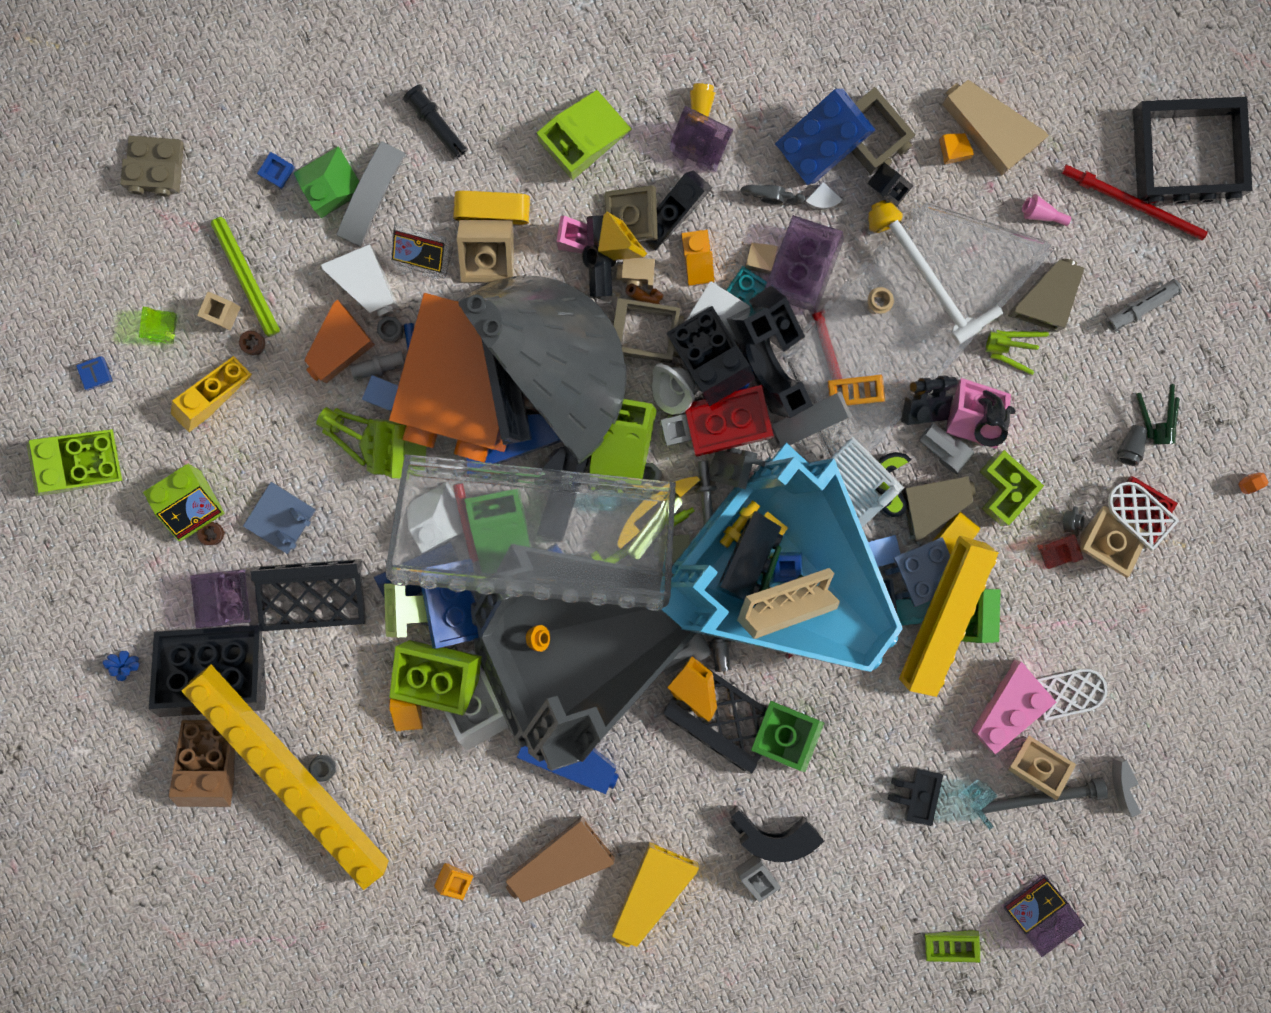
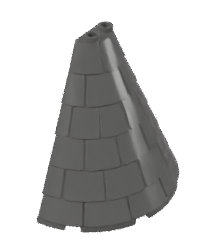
(556, 352)

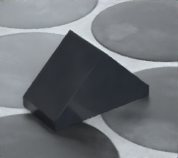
(890, 184)

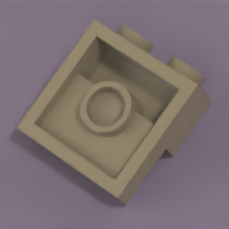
(152, 165)

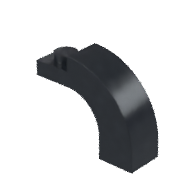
(776, 847)

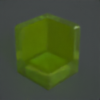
(157, 325)

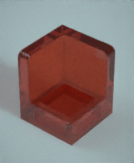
(1060, 551)

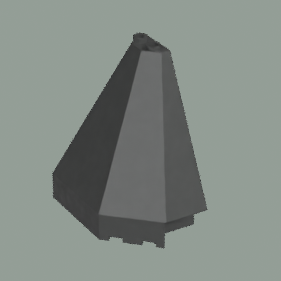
(584, 680)

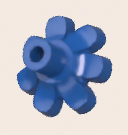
(121, 665)

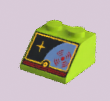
(184, 502)

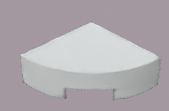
(823, 198)

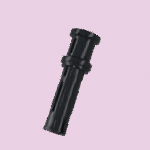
(428, 113)

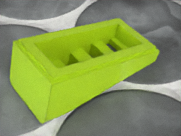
(953, 956)

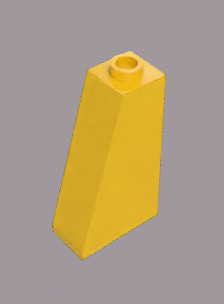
(653, 890)

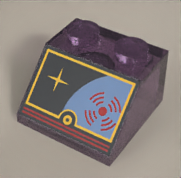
(1043, 915)

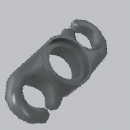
(772, 194)

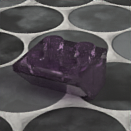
(220, 598)

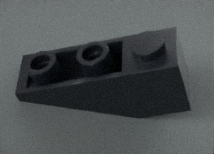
(679, 205)

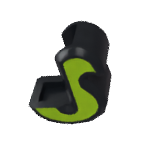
(892, 462)

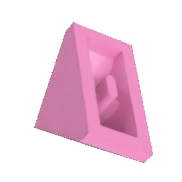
(571, 235)

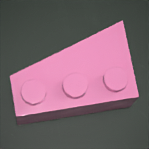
(1012, 709)

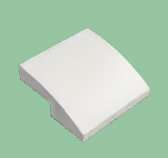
(723, 303)

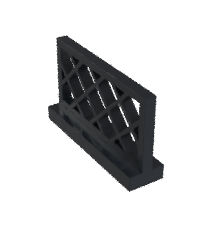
(508, 402)
(309, 572)
(714, 739)

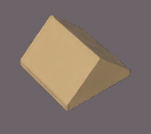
(1111, 542)
(1042, 767)

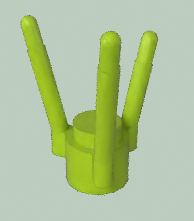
(1000, 343)
(332, 421)

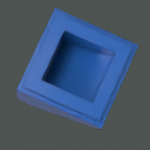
(788, 566)

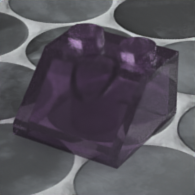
(700, 140)

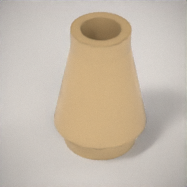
(887, 297)

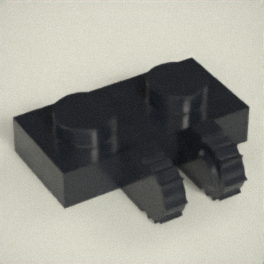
(922, 796)

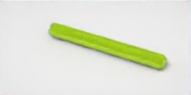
(245, 276)

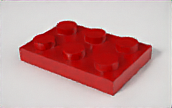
(730, 422)

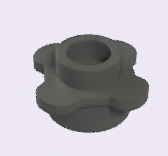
(1073, 521)

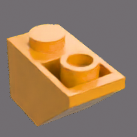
(696, 688)

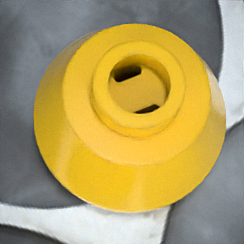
(882, 216)

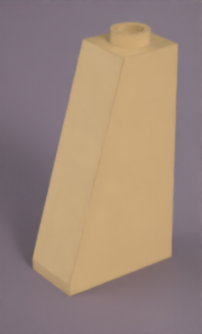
(993, 126)

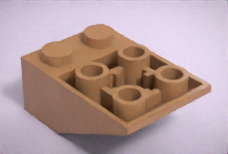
(202, 767)

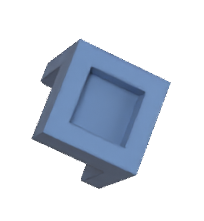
(380, 393)

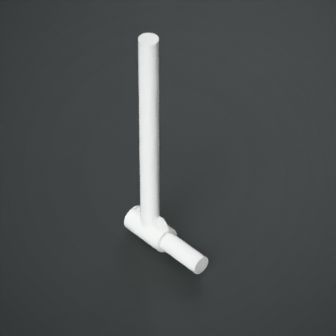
(963, 327)

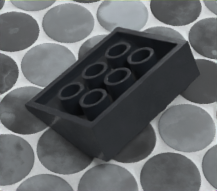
(185, 653)

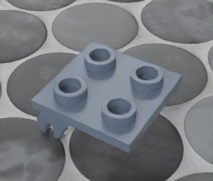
(279, 518)
(921, 570)

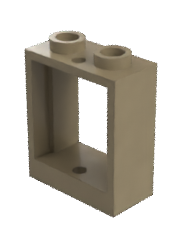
(864, 156)
(649, 308)

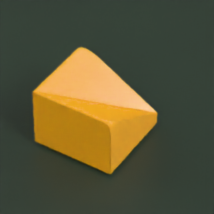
(955, 148)

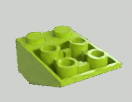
(582, 133)
(626, 442)
(73, 462)

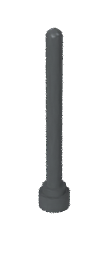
(1094, 789)

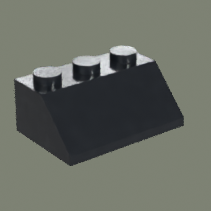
(750, 557)

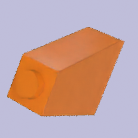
(336, 344)

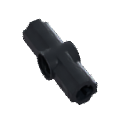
(599, 264)

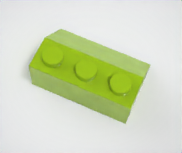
(434, 676)

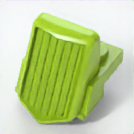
(385, 449)

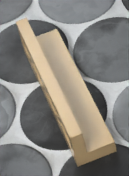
(796, 603)

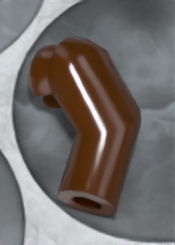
(638, 294)

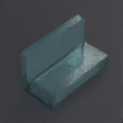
(976, 798)

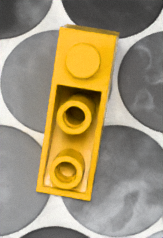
(209, 394)

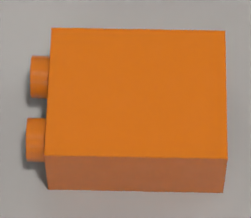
(447, 383)

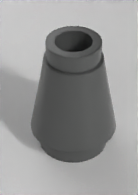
(1133, 446)

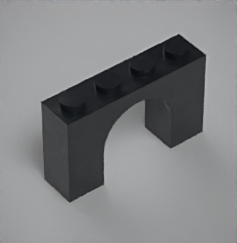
(752, 331)

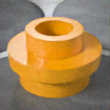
(538, 638)

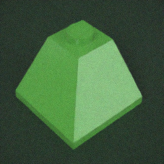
(327, 182)

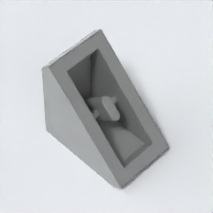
(757, 878)

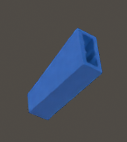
(541, 435)
(594, 772)

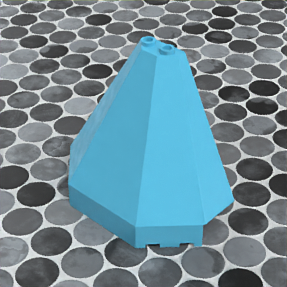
(829, 535)

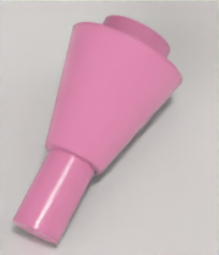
(1038, 209)

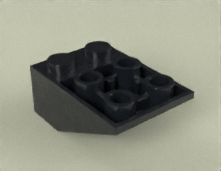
(711, 356)

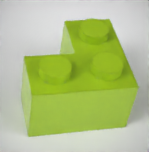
(1014, 486)

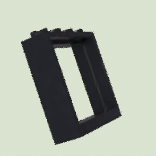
(1192, 108)

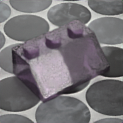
(805, 262)

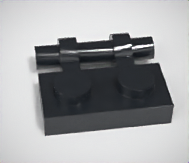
(928, 407)

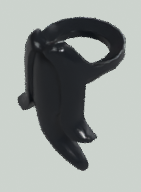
(995, 416)

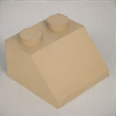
(485, 250)

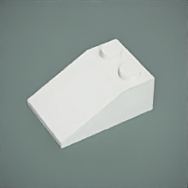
(482, 716)

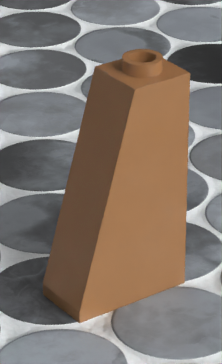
(563, 860)

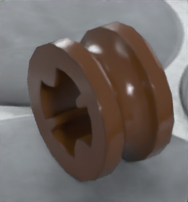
(247, 336)
(203, 538)

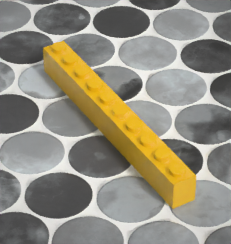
(286, 776)

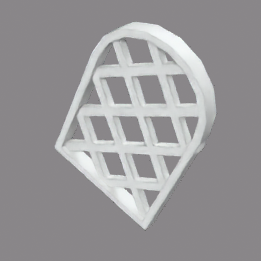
(1151, 545)
(1046, 716)

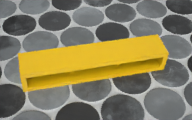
(948, 616)

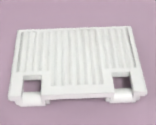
(861, 477)

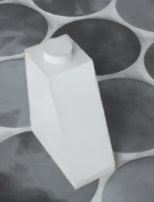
(364, 280)

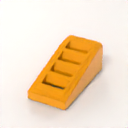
(879, 386)

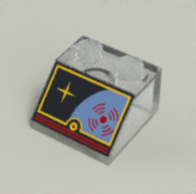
(420, 252)

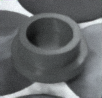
(322, 768)

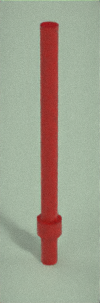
(1089, 180)

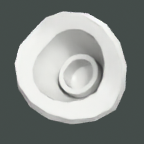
(673, 389)

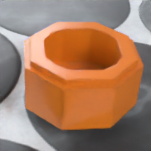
(1253, 483)

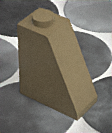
(1051, 297)
(935, 504)

